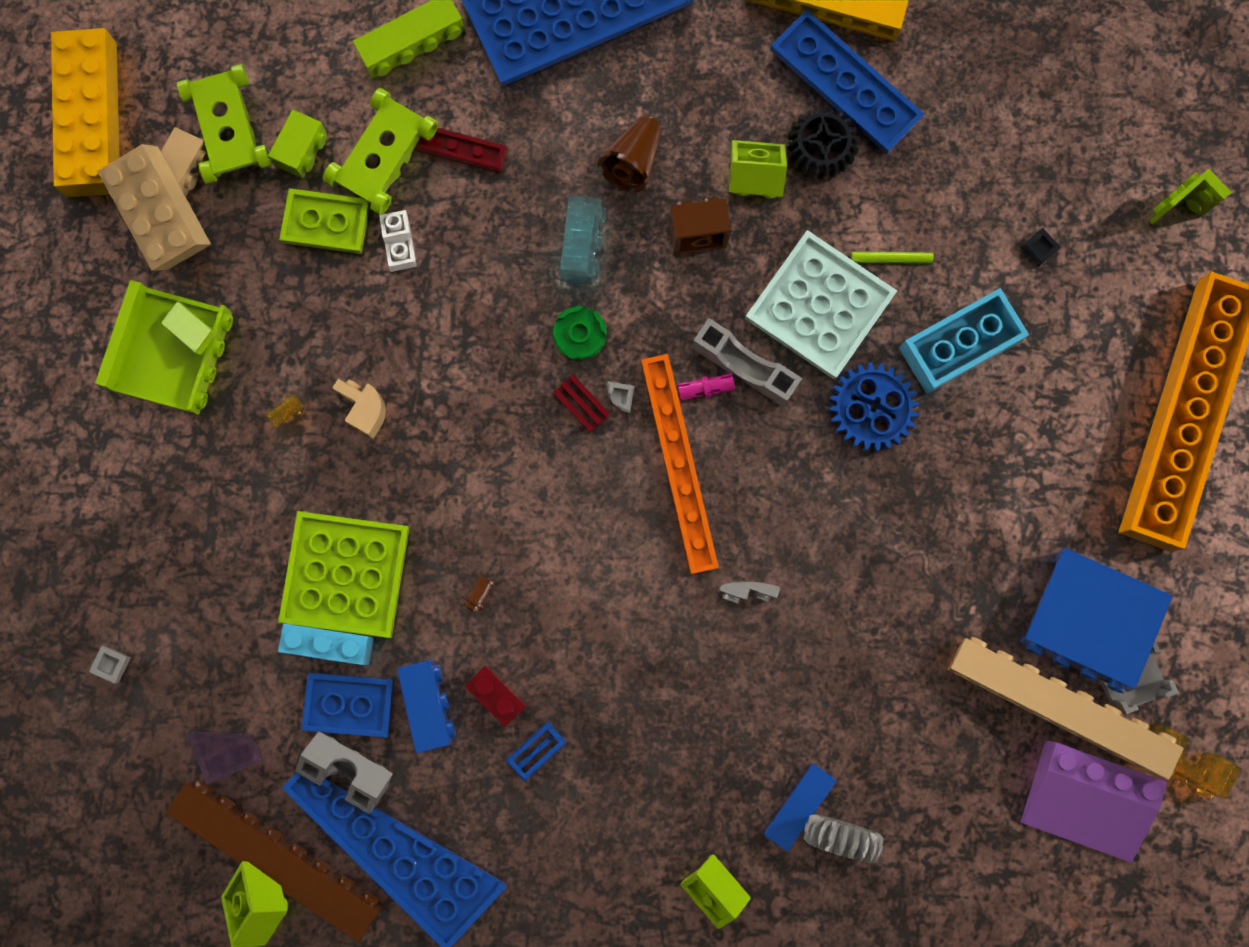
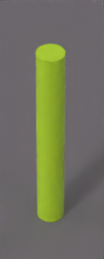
(892, 257)

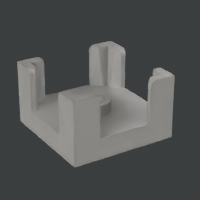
(1150, 686)

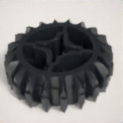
(841, 139)

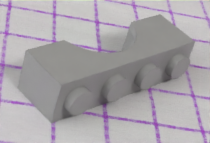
(764, 376)

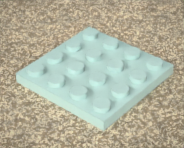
(820, 304)

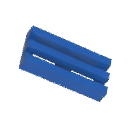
(518, 768)

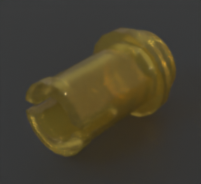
(285, 410)

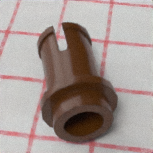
(478, 594)

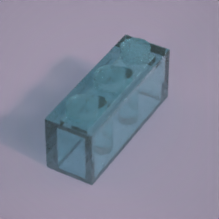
(582, 240)

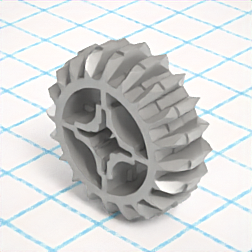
(843, 838)

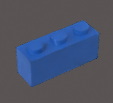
(426, 705)

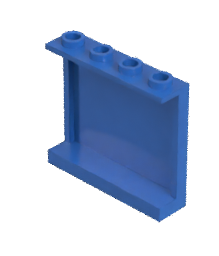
(1097, 621)

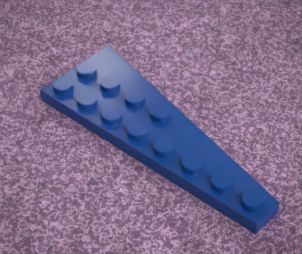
(420, 875)

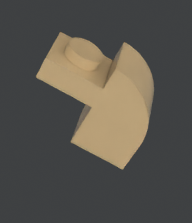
(368, 409)

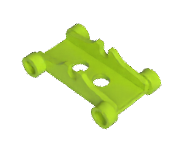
(242, 148)
(373, 183)

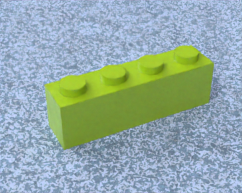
(409, 36)

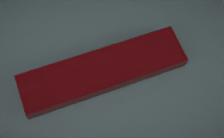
(464, 150)

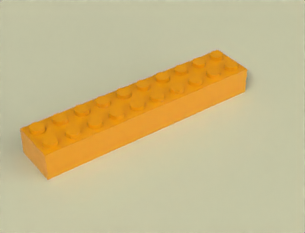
(1190, 415)

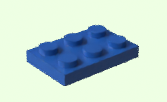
(348, 705)

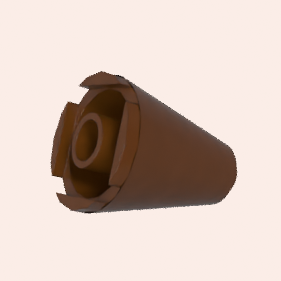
(632, 155)

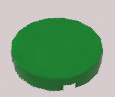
(579, 333)

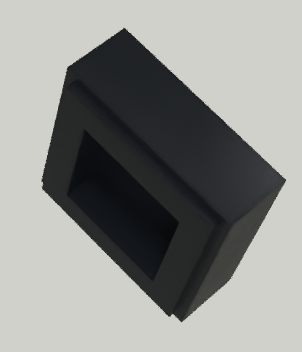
(1040, 247)

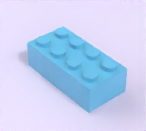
(963, 341)

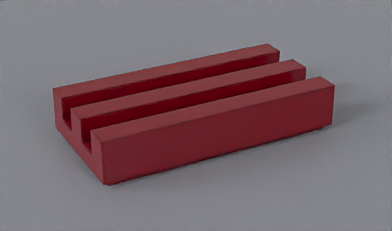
(565, 386)

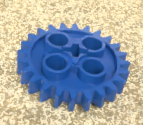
(883, 385)

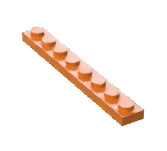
(679, 464)

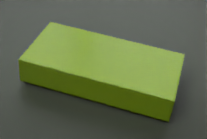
(189, 328)

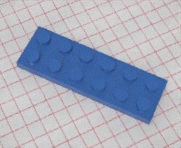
(847, 81)

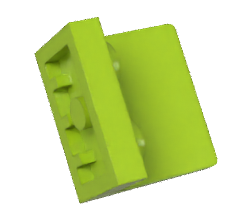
(1198, 191)

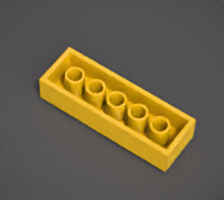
(84, 109)

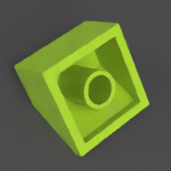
(757, 169)
(252, 907)

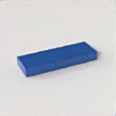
(799, 806)

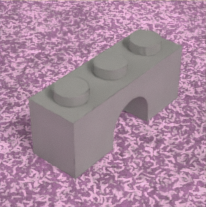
(328, 757)

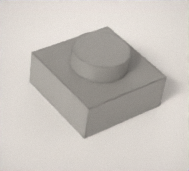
(109, 664)

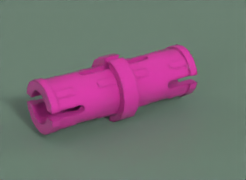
(706, 386)

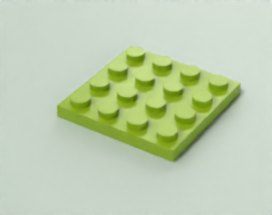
(344, 574)

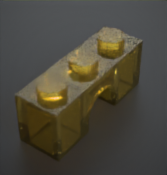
(1211, 774)

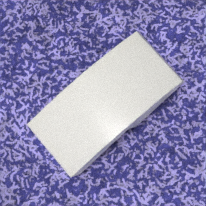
(398, 241)

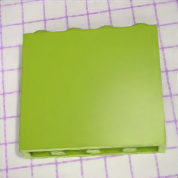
(154, 363)

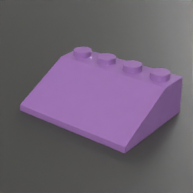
(1092, 801)

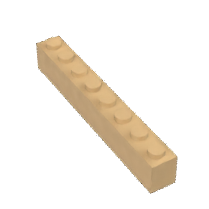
(1066, 709)

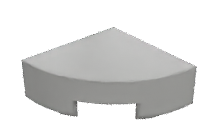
(621, 396)

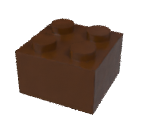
(699, 225)

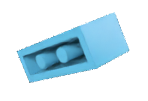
(326, 644)

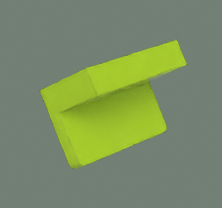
(716, 892)

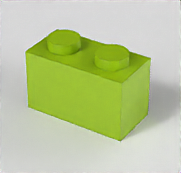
(298, 144)

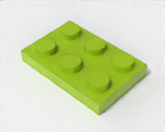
(325, 221)

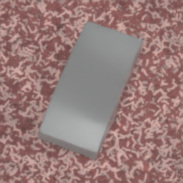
(739, 591)

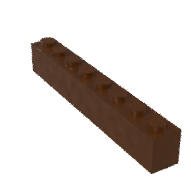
(288, 865)

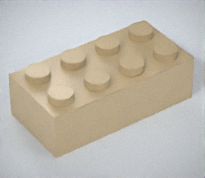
(154, 207)

